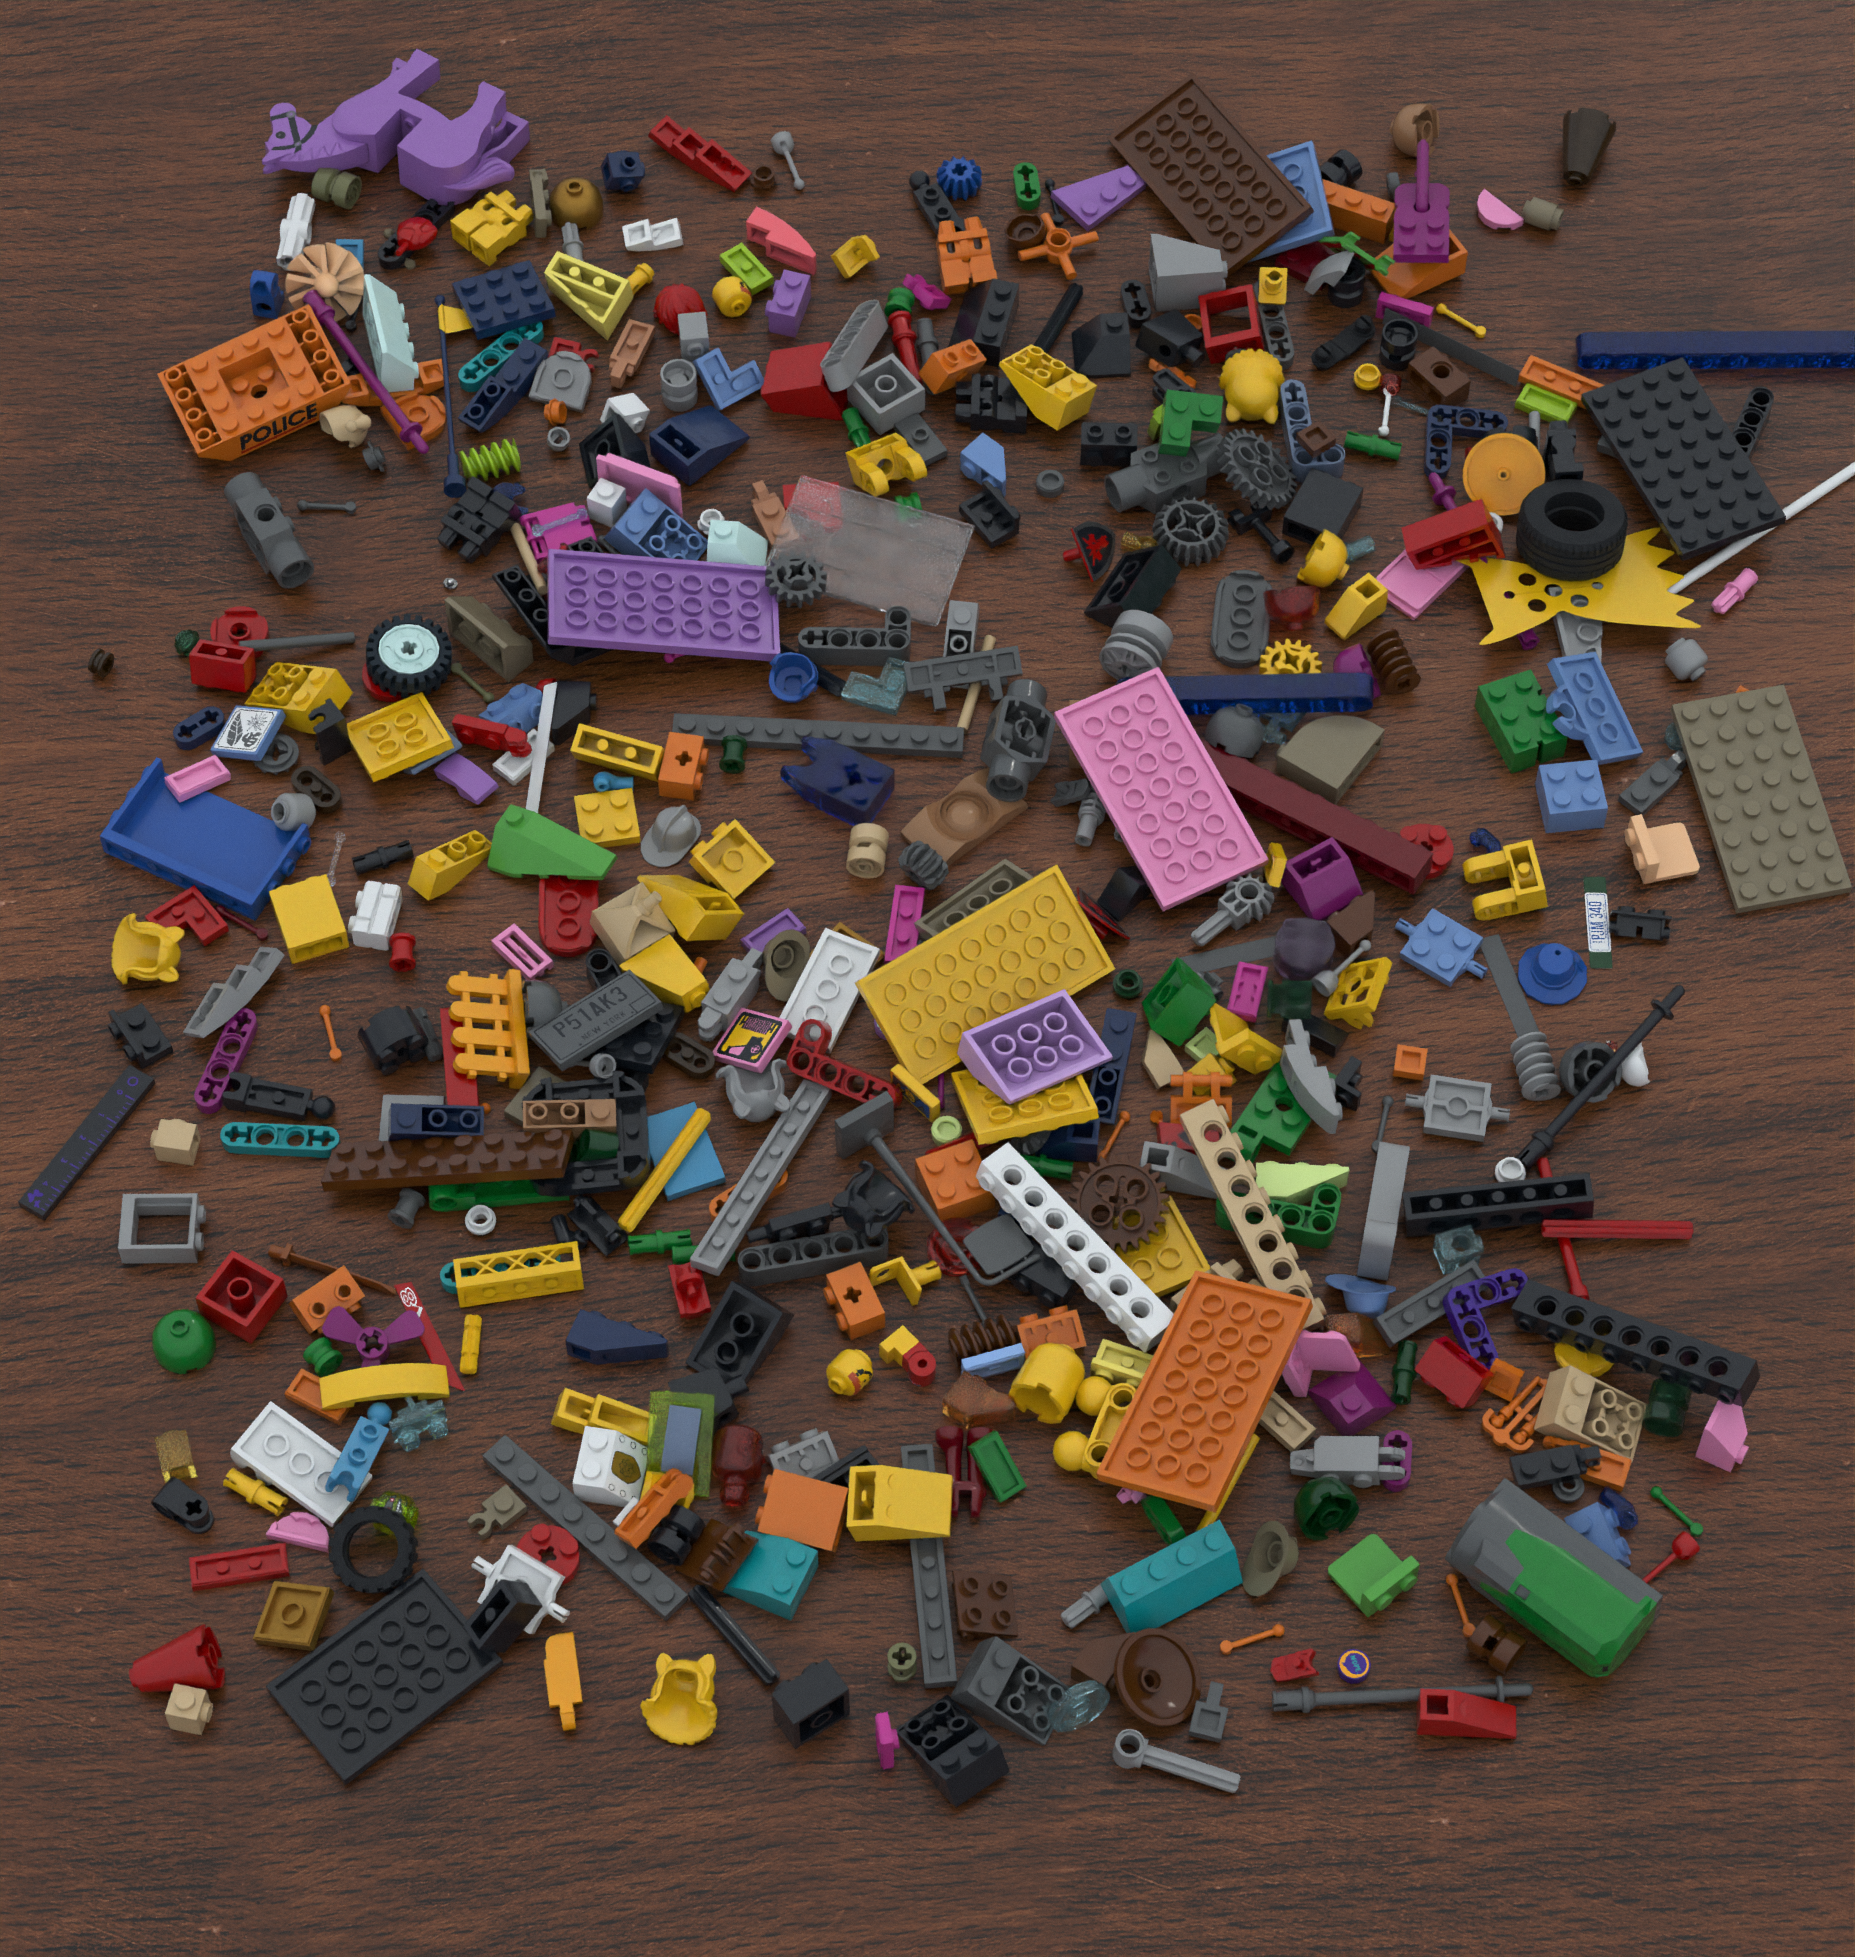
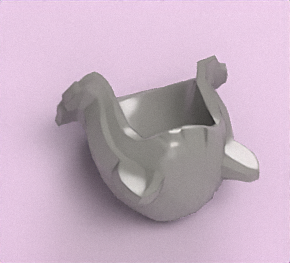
(755, 1094)

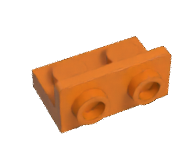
(1058, 1328)

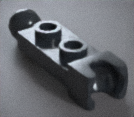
(933, 202)
(275, 1099)

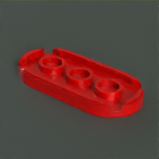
(566, 914)

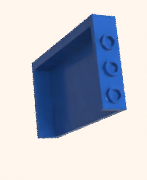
(203, 843)

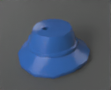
(1552, 974)

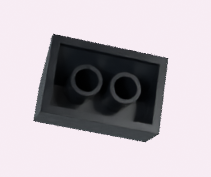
(987, 318)
(1134, 584)

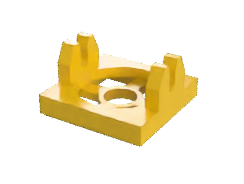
(1373, 976)

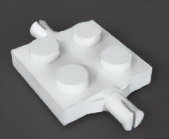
(521, 1567)

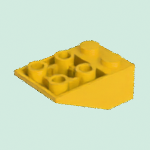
(1049, 386)
(299, 691)
(693, 907)
(898, 1503)

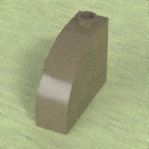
(1329, 754)

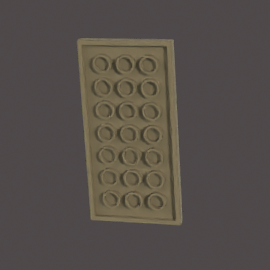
(1760, 799)

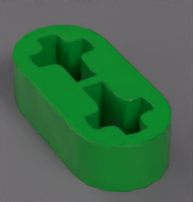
(1022, 186)
(1162, 1519)

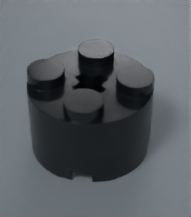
(393, 1039)

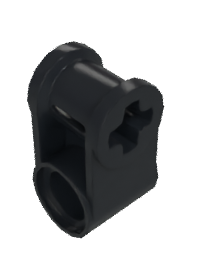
(600, 977)
(184, 1506)

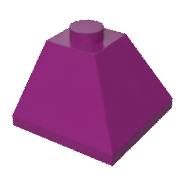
(1351, 1400)

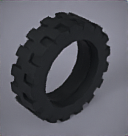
(342, 1538)

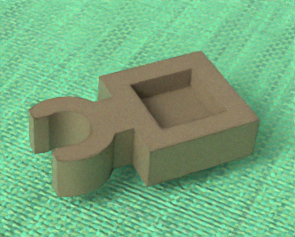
(500, 1510)

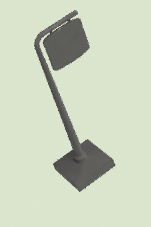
(992, 1245)

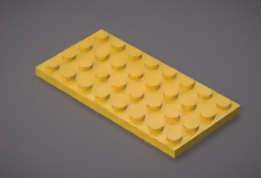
(982, 969)

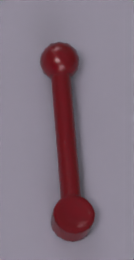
(261, 933)

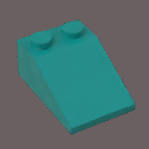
(774, 1574)

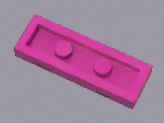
(906, 910)

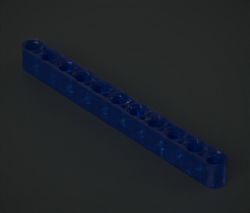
(1717, 349)

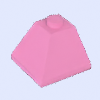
(1724, 1437)

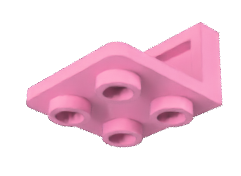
(1317, 1352)

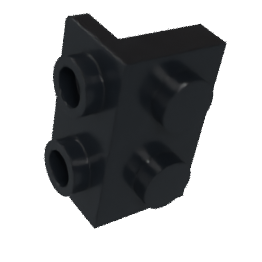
(1108, 443)
(991, 515)

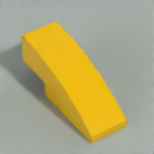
(579, 1410)

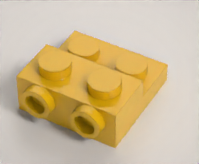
(730, 859)

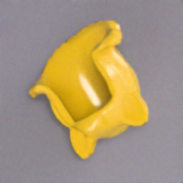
(1252, 386)
(146, 951)
(682, 1700)

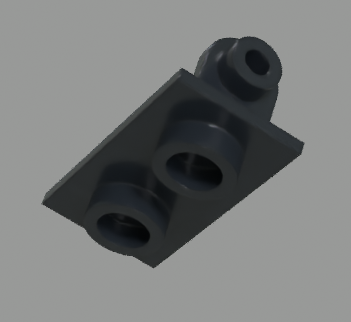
(1651, 923)
(598, 1224)

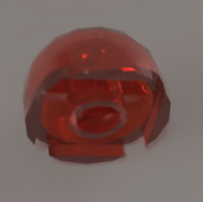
(1293, 606)

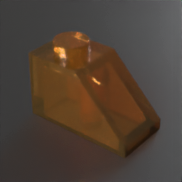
(1360, 1333)

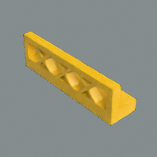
(518, 1280)

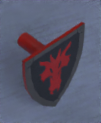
(1094, 546)
(1092, 910)

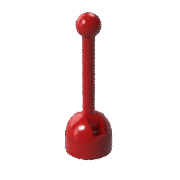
(1683, 1548)

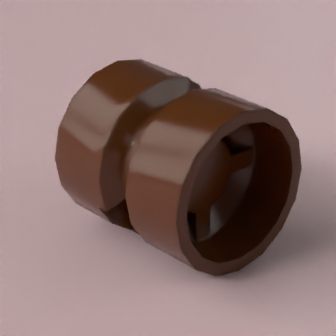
(1507, 1649)

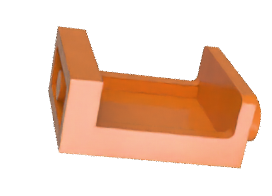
(803, 1510)

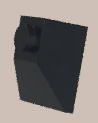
(1103, 347)
(611, 437)

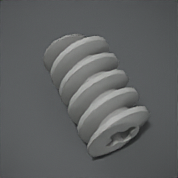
(1535, 1067)

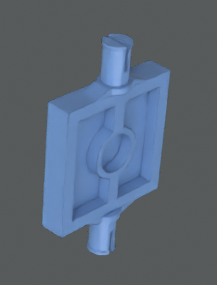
(1441, 947)

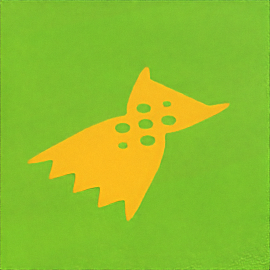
(1630, 593)

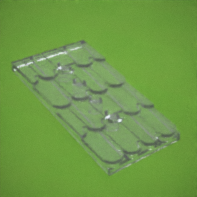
(874, 548)

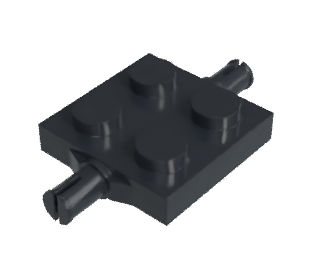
(805, 1222)

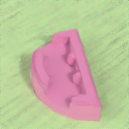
(1495, 213)
(300, 1530)

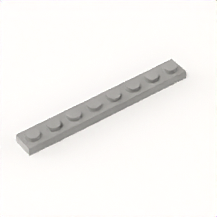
(760, 1178)

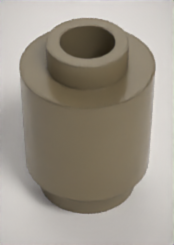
(1542, 214)

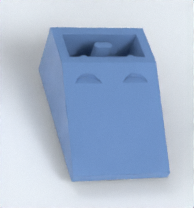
(655, 531)

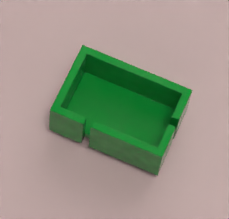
(1519, 721)

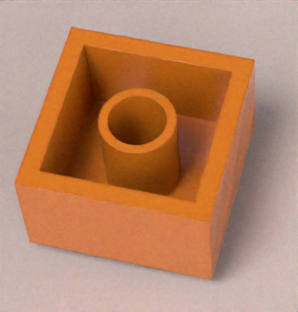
(951, 1181)

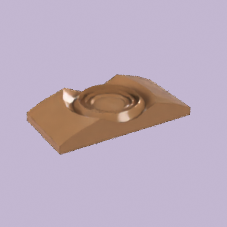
(961, 818)

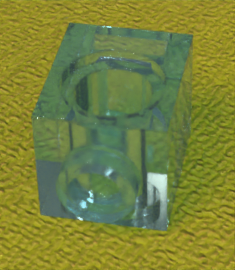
(1450, 1258)

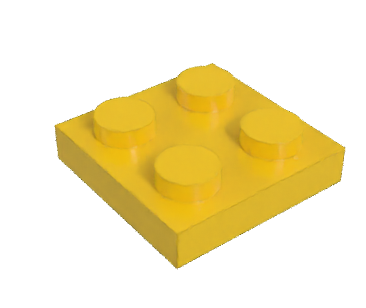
(608, 818)

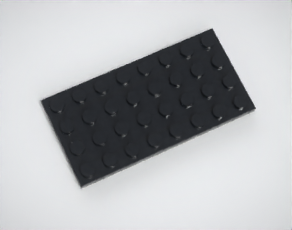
(1683, 459)

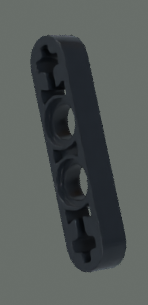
(427, 211)

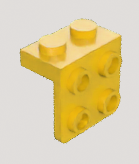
(1240, 1043)

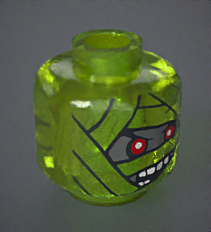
(400, 1504)

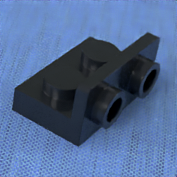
(140, 1035)

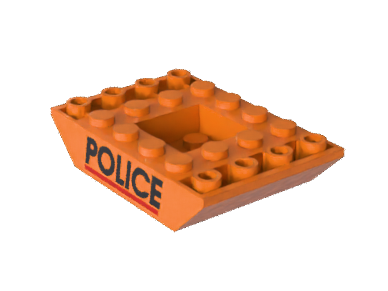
(218, 387)

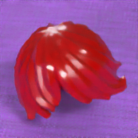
(676, 300)

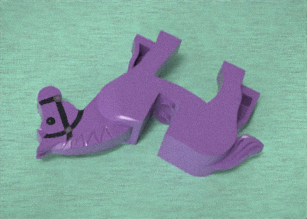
(434, 154)

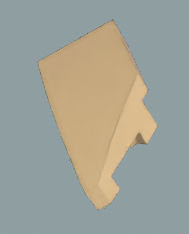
(1159, 1060)

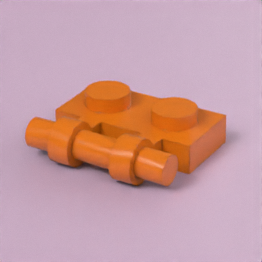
(1187, 1101)

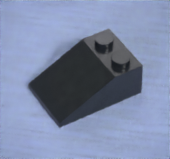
(740, 1333)

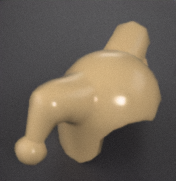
(345, 424)

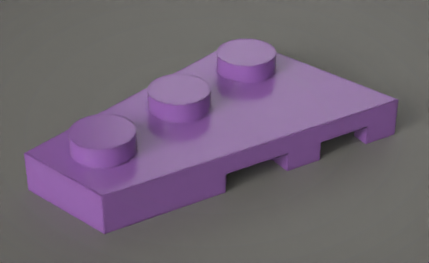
(1099, 196)

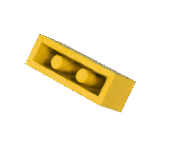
(617, 752)

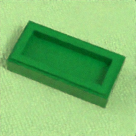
(997, 1466)

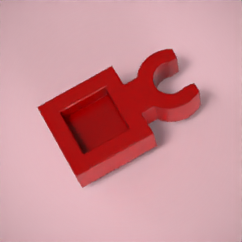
(566, 345)

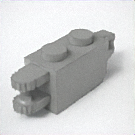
(729, 994)
(1349, 1460)

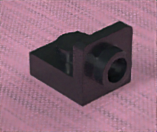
(1347, 1083)

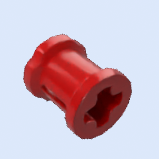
(402, 952)

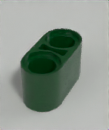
(594, 1145)

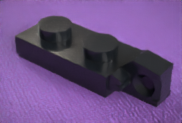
(1552, 1465)

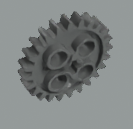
(1256, 469)

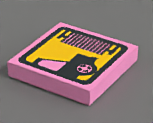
(751, 1040)

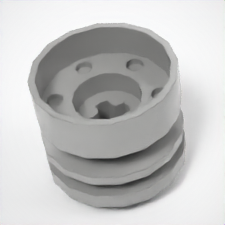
(1135, 644)

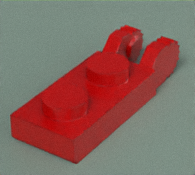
(491, 735)

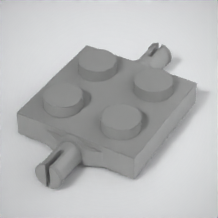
(1457, 1108)

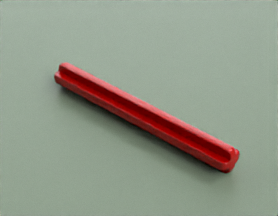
(1616, 1229)

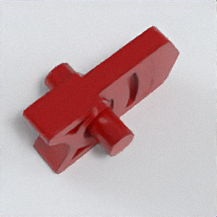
(1294, 1666)

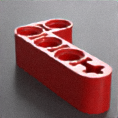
(845, 1073)

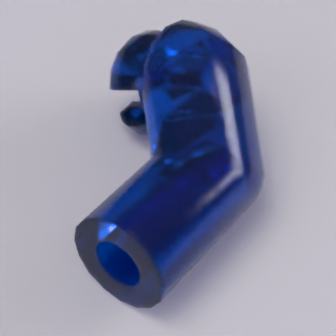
(1485, 838)
(1623, 1508)

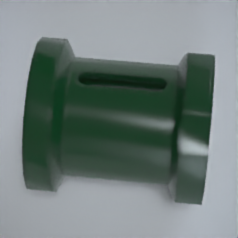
(733, 754)

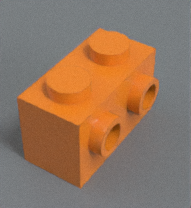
(317, 1302)

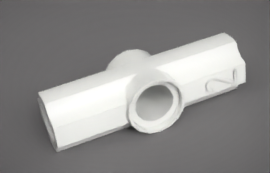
(295, 229)

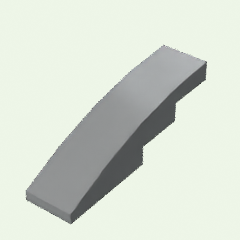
(227, 999)

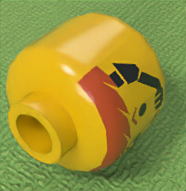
(732, 296)
(849, 1372)

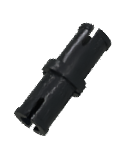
(382, 857)

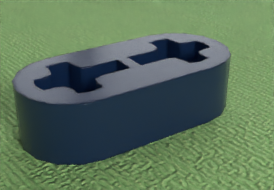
(199, 728)

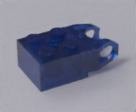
(841, 781)

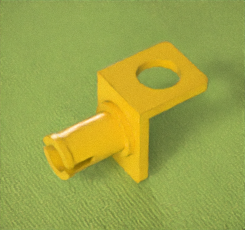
(1272, 285)
(908, 1278)

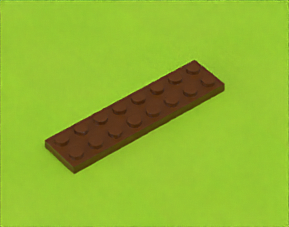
(448, 1160)

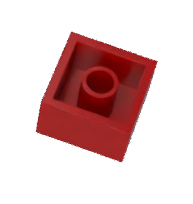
(241, 1297)

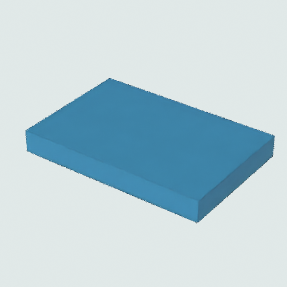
(699, 1167)

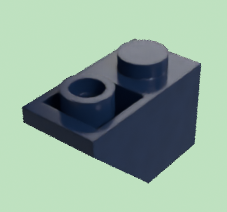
(1073, 1142)

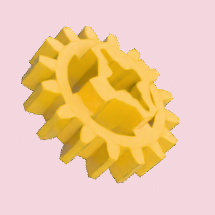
(1290, 659)

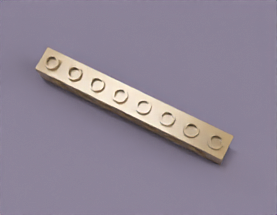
(1196, 1124)

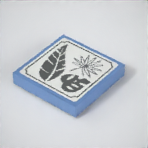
(248, 733)

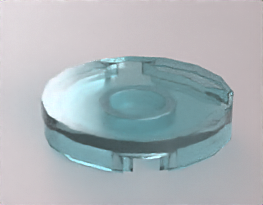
(1079, 1707)

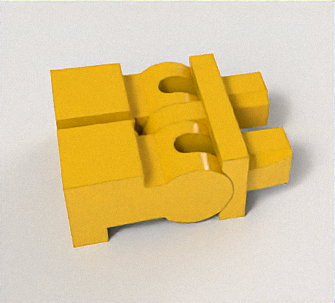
(491, 226)

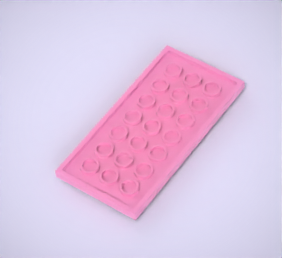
(1161, 788)

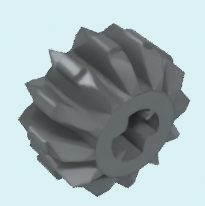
(923, 865)

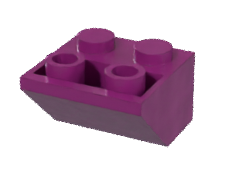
(1321, 880)

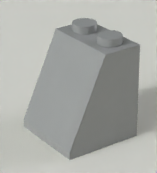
(1183, 272)

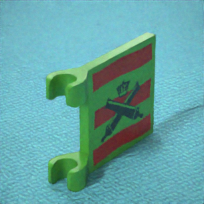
(1346, 243)

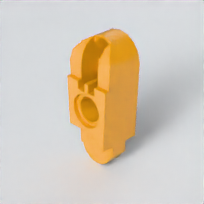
(563, 1677)

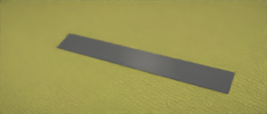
(1459, 350)
(1231, 955)
(1508, 985)

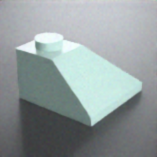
(735, 544)

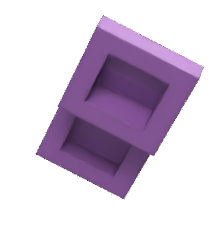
(468, 778)

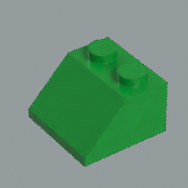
(1178, 1003)

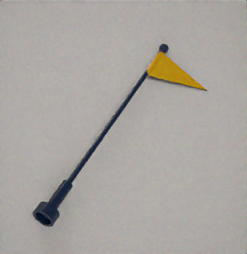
(450, 321)

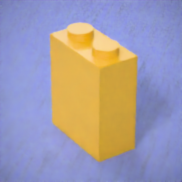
(309, 918)

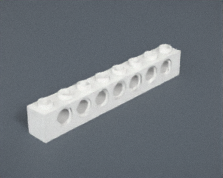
(1073, 1231)

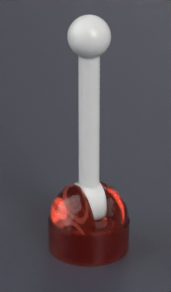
(1389, 386)

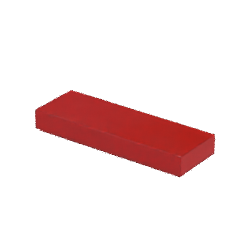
(239, 1566)

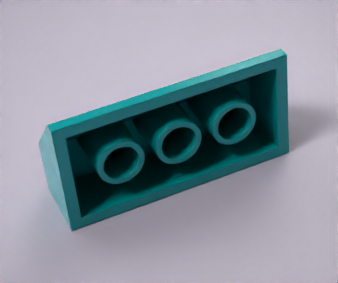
(1174, 1579)

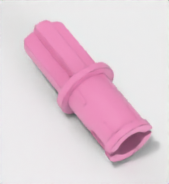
(1734, 591)

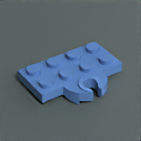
(1591, 709)

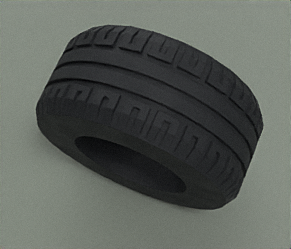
(1568, 553)

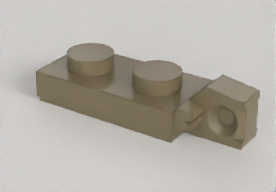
(539, 199)

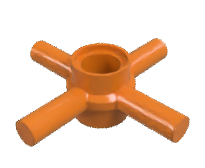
(1058, 246)

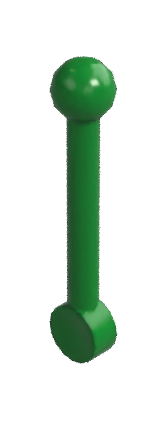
(1695, 1528)

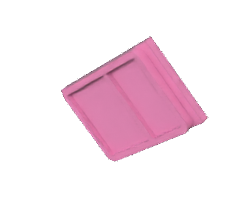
(637, 477)
(1415, 589)

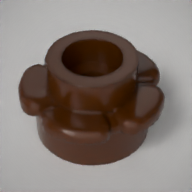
(763, 176)

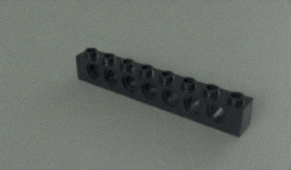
(1651, 1340)

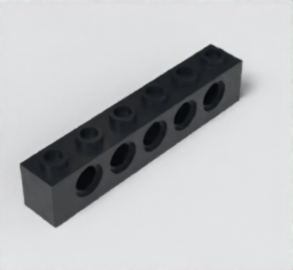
(1498, 1204)

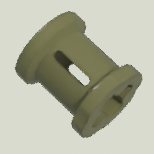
(894, 1656)

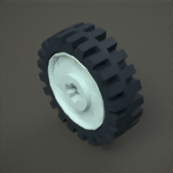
(408, 656)

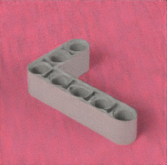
(1383, 1211)

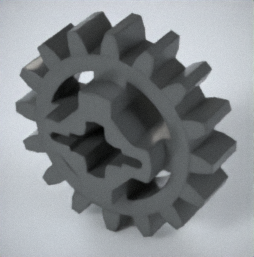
(796, 578)

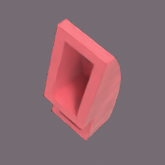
(780, 240)

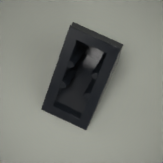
(1124, 892)

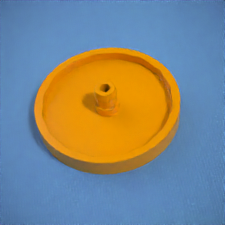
(1503, 472)

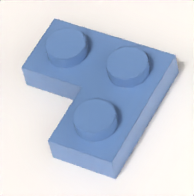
(725, 385)

